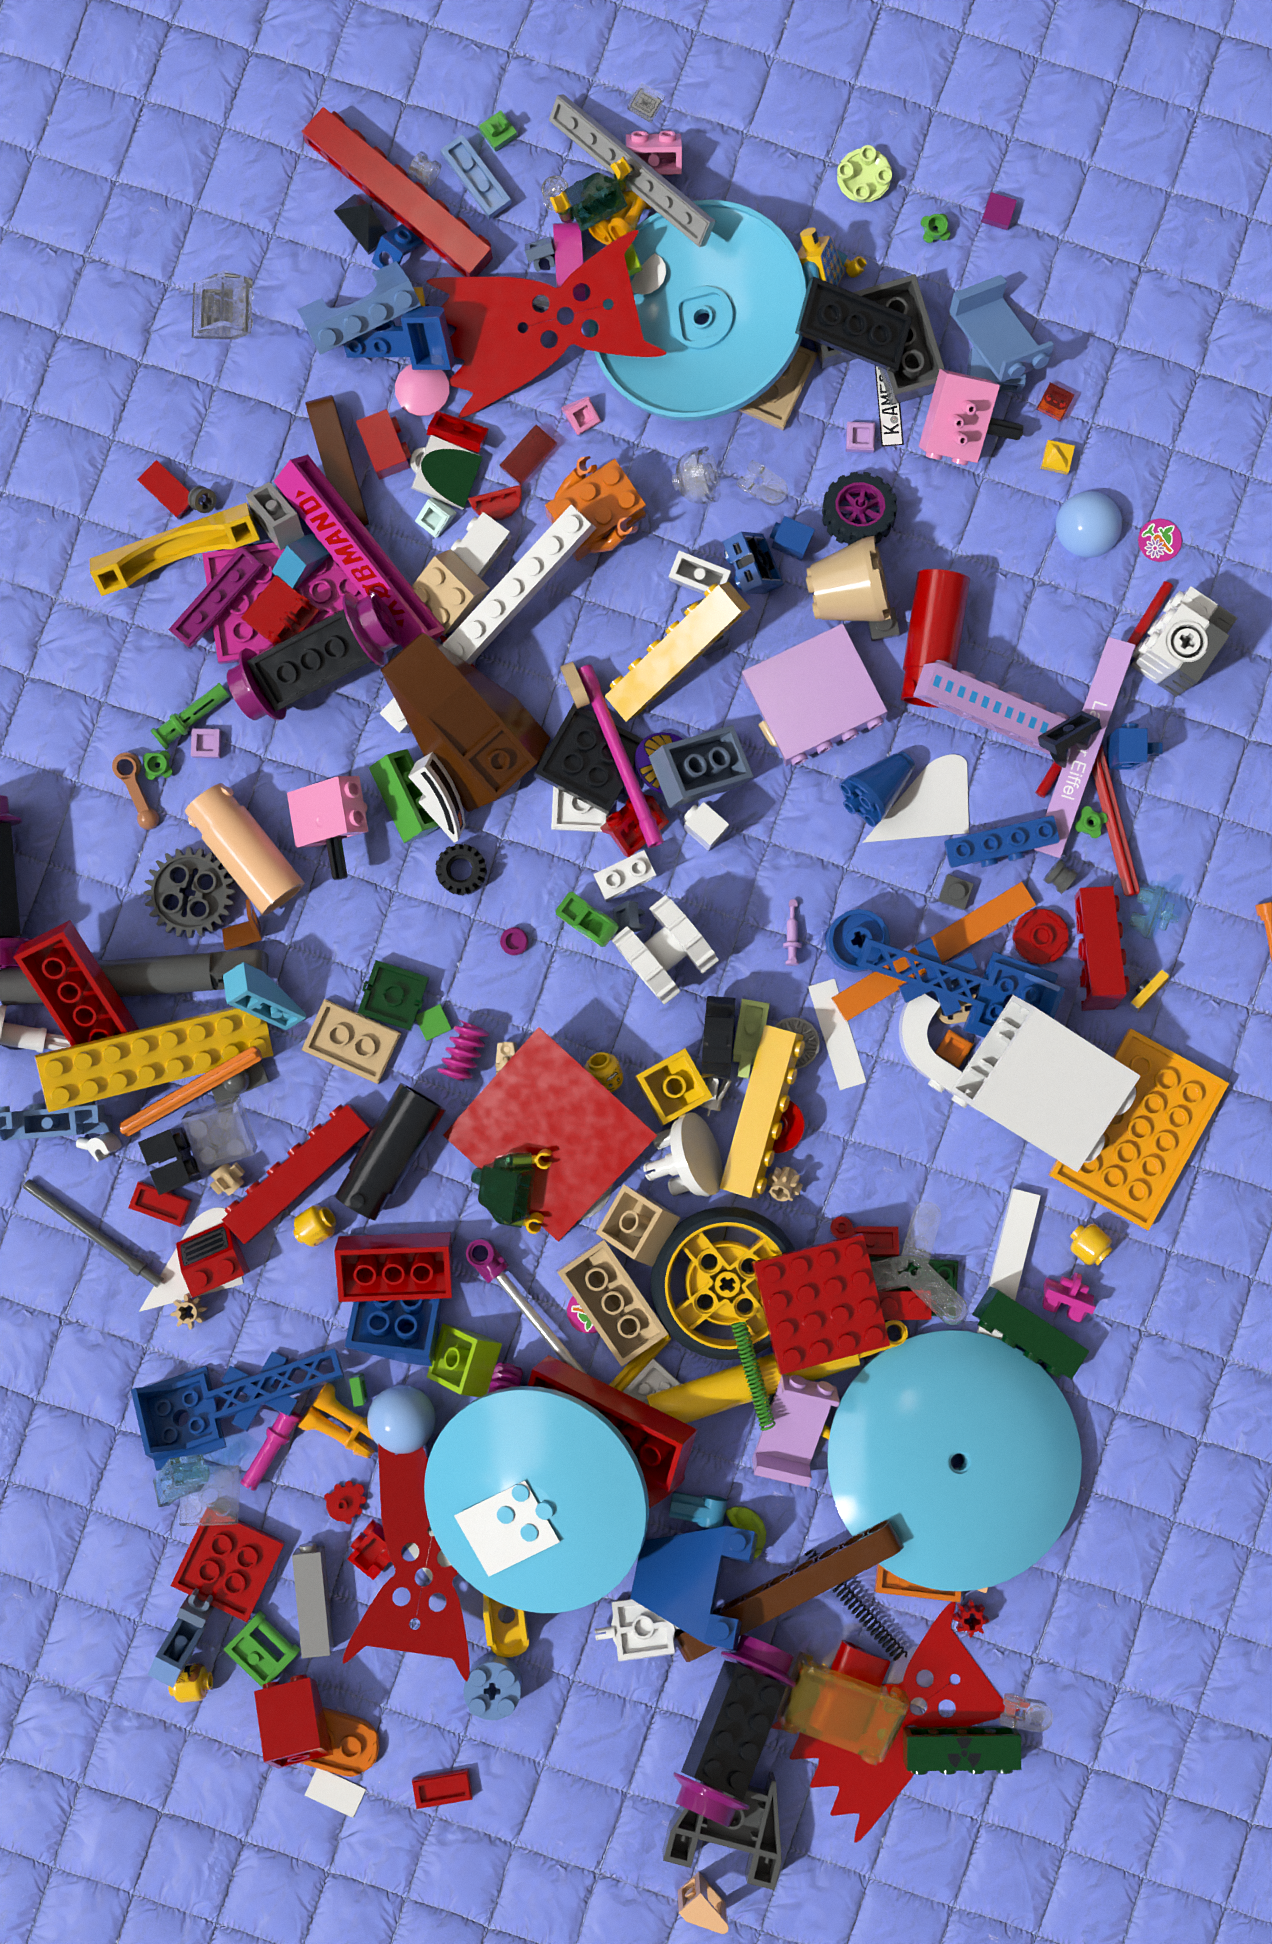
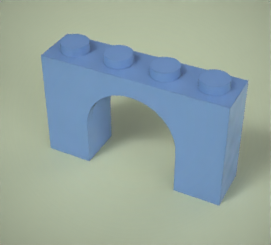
(388, 300)

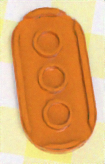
(353, 1745)

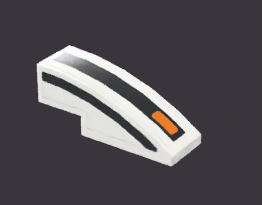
(439, 795)

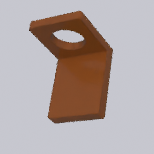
(243, 933)

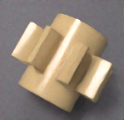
(227, 1178)
(784, 1184)
(196, 1311)

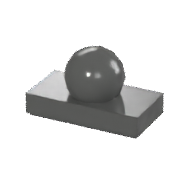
(242, 1082)

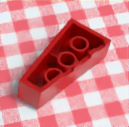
(1100, 948)

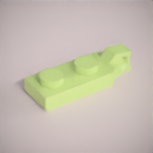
(748, 1034)

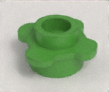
(938, 220)
(150, 761)
(1098, 820)

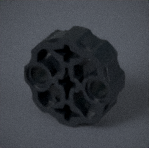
(718, 1037)

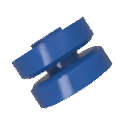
(845, 928)

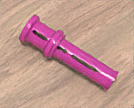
(277, 1435)

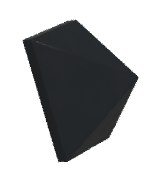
(361, 222)

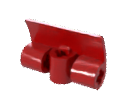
(859, 1664)

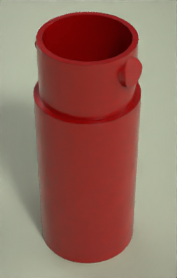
(934, 625)

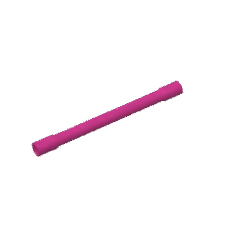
(646, 821)

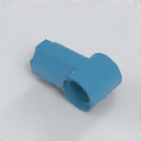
(706, 1510)

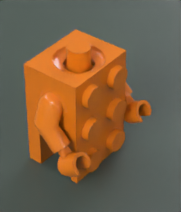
(604, 499)

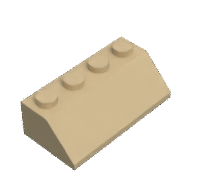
(612, 1302)

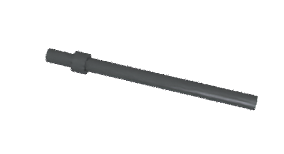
(136, 1265)

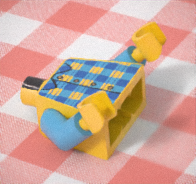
(824, 261)

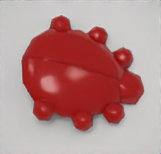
(345, 1502)

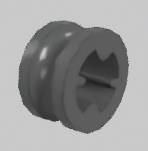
(197, 492)

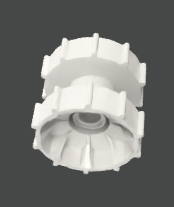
(665, 949)

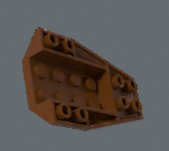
(465, 720)

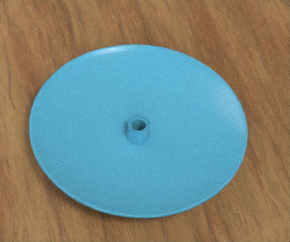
(896, 1449)

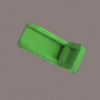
(586, 919)

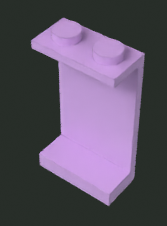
(799, 1415)

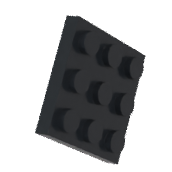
(582, 761)

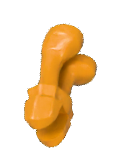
(622, 221)
(314, 1420)

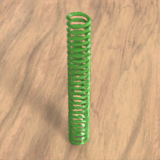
(757, 1393)

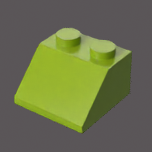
(464, 1361)

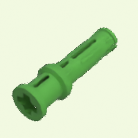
(166, 734)

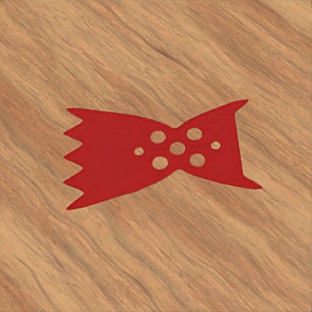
(492, 307)
(406, 1522)
(872, 1788)

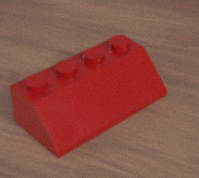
(394, 1267)

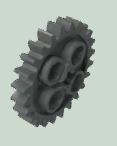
(165, 886)

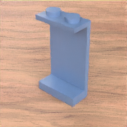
(997, 330)

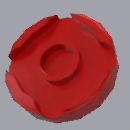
(1040, 936)

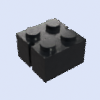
(167, 1146)

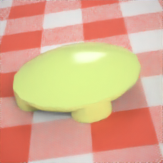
(864, 174)

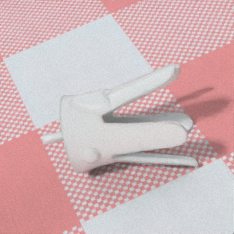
(715, 1102)

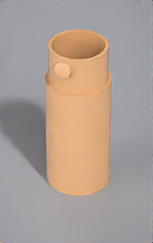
(244, 849)

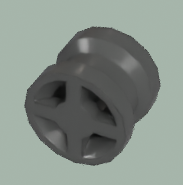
(1060, 876)

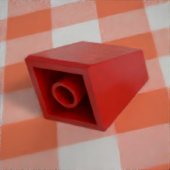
(292, 1722)

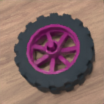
(863, 486)

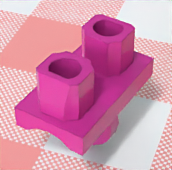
(1071, 1293)

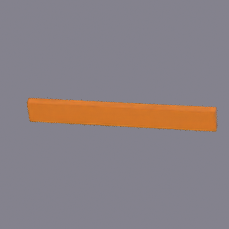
(947, 943)

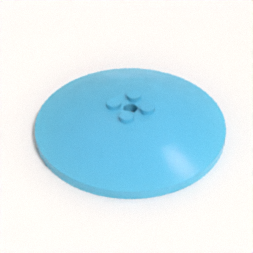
(754, 298)
(579, 1475)

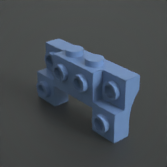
(38, 1123)

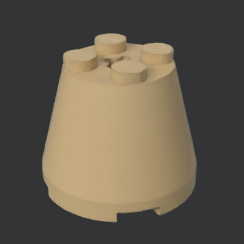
(850, 584)

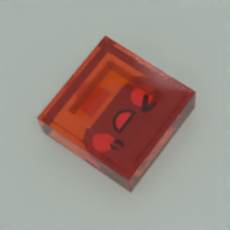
(1055, 402)

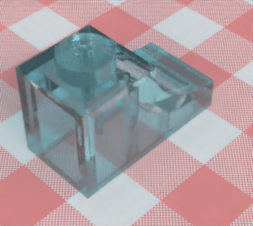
(180, 1478)

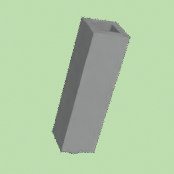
(313, 1600)

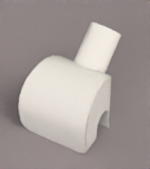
(100, 1146)

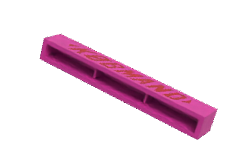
(354, 547)

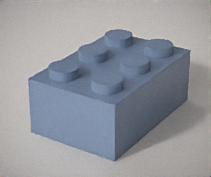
(700, 766)

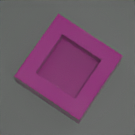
(998, 211)

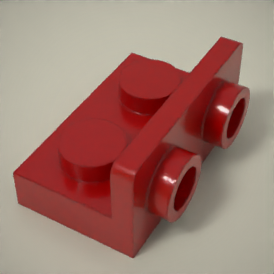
(625, 827)

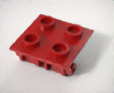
(279, 612)

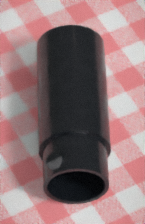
(389, 1151)

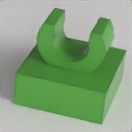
(498, 131)

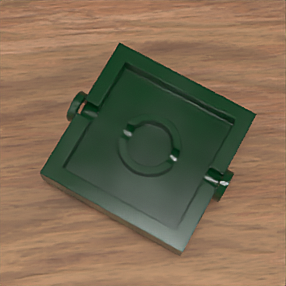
(393, 995)

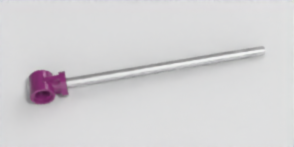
(493, 1268)

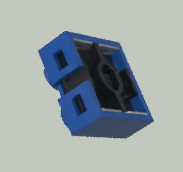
(753, 563)

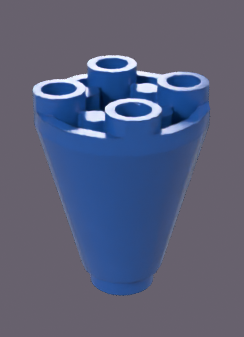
(876, 787)

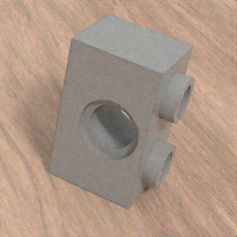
(274, 515)

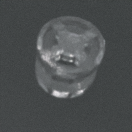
(424, 169)
(552, 186)

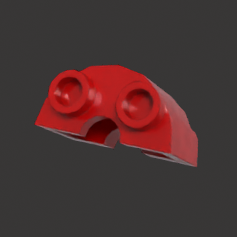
(370, 1550)

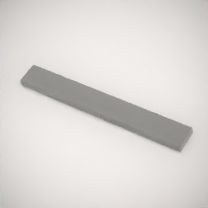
(641, 180)

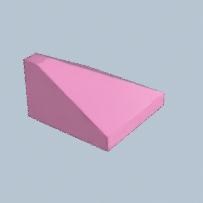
(581, 415)

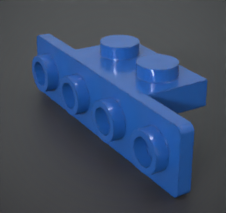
(1001, 842)

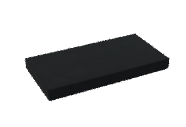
(853, 324)

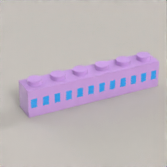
(985, 704)

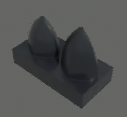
(1073, 731)

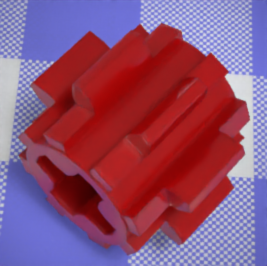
(976, 1623)

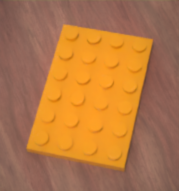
(1153, 1137)

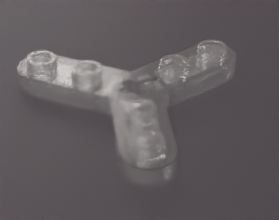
(927, 1282)

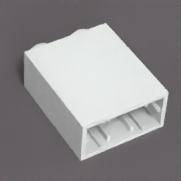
(1046, 1084)

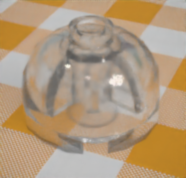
(697, 477)

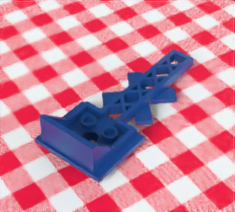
(1002, 978)
(164, 1402)

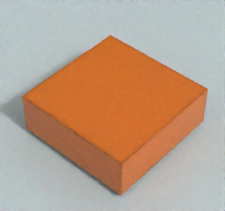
(953, 1048)

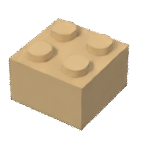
(449, 589)
(637, 1225)

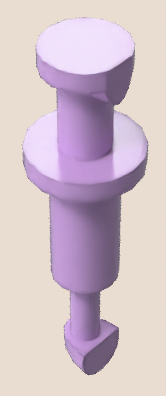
(792, 936)

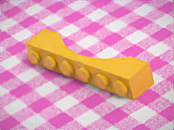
(131, 562)

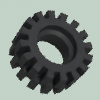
(452, 854)

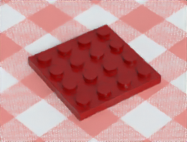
(821, 1303)

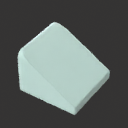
(435, 516)

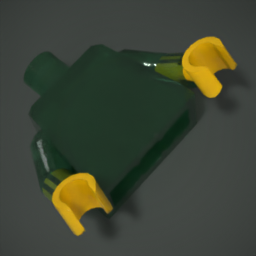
(593, 197)
(508, 1188)

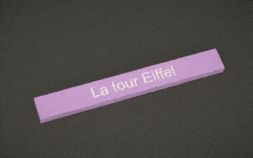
(1075, 776)

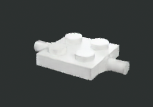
(638, 1632)

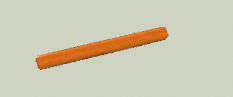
(190, 1091)

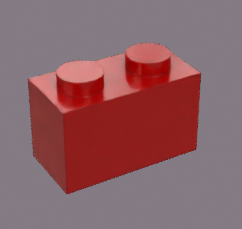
(383, 445)

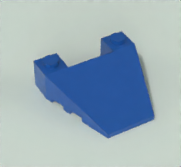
(681, 1579)

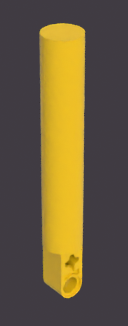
(730, 1387)

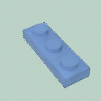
(475, 176)

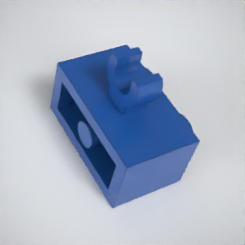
(1130, 748)

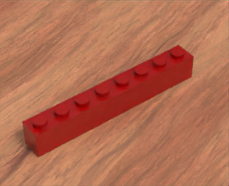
(397, 194)

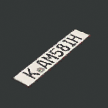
(889, 416)

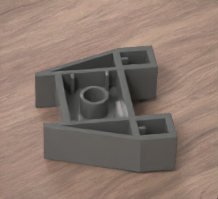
(750, 1831)

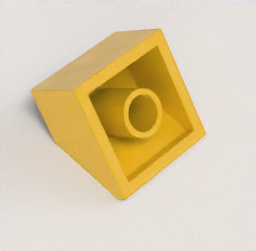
(673, 1087)

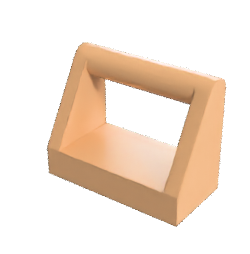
(702, 1905)

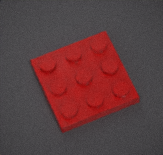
(229, 1565)

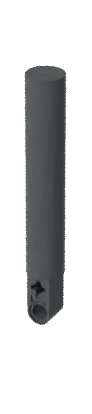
(147, 975)

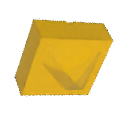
(1057, 457)

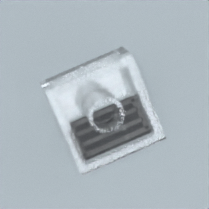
(222, 306)

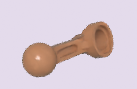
(147, 817)

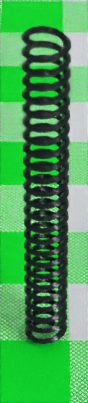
(865, 1616)

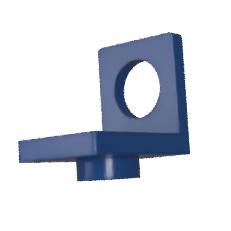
(397, 243)

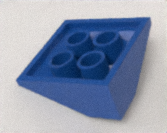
(396, 1329)

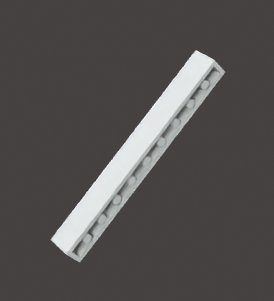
(511, 594)

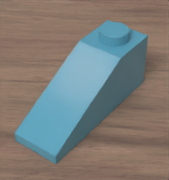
(260, 996)

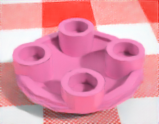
(422, 391)

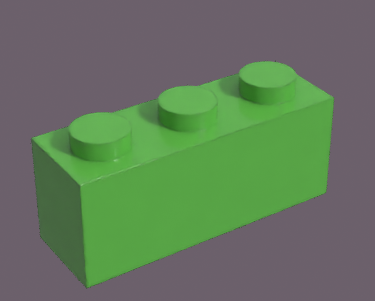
(402, 795)

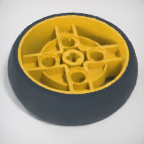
(684, 1317)

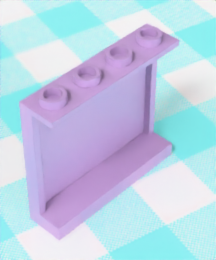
(815, 695)

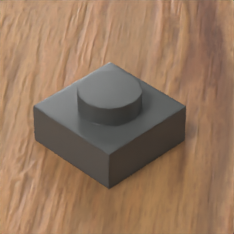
(884, 629)
(955, 892)

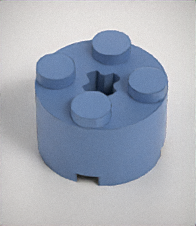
(493, 1703)

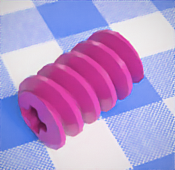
(463, 1051)

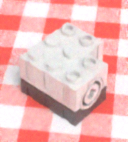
(1183, 641)

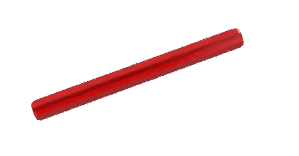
(1115, 825)

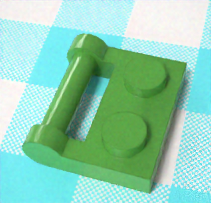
(255, 1656)

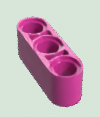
(568, 254)

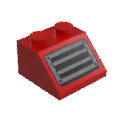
(210, 1259)

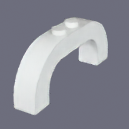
(915, 1045)

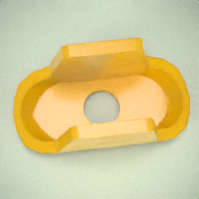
(505, 1638)

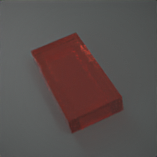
(528, 454)

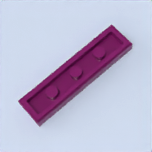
(216, 597)

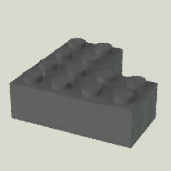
(921, 354)

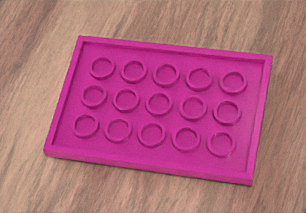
(322, 588)

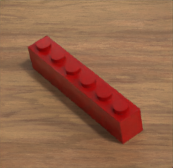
(297, 1173)

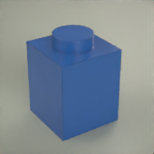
(791, 537)

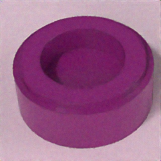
(514, 941)

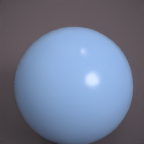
(1089, 524)
(401, 1419)

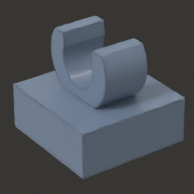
(540, 249)
(628, 915)
(196, 1611)

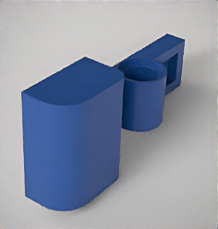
(421, 337)

